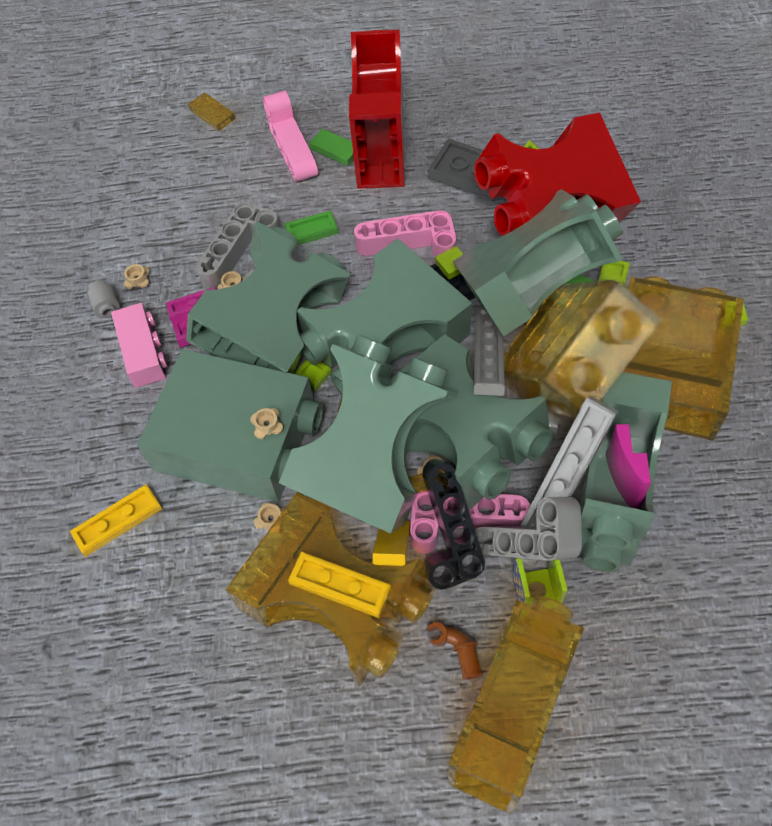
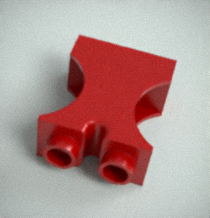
(377, 109)
(578, 163)

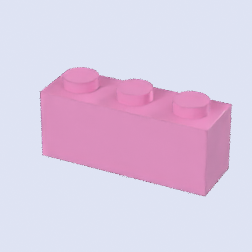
(139, 345)

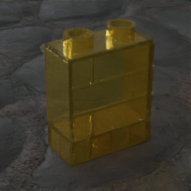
(577, 344)
(692, 349)

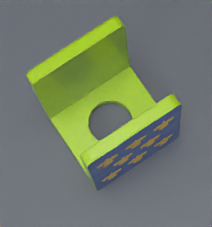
(550, 578)

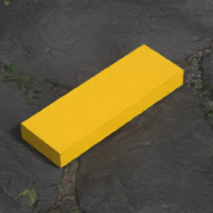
(115, 520)
(392, 548)
(340, 584)

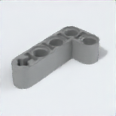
(232, 242)
(554, 538)

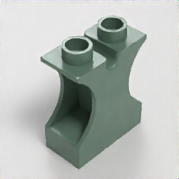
(531, 262)
(401, 307)
(260, 314)
(477, 429)
(362, 455)
(608, 524)

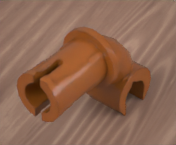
(462, 645)

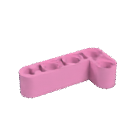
(289, 137)
(413, 230)
(426, 520)

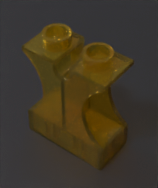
(267, 597)
(515, 704)

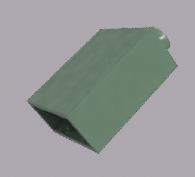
(205, 426)

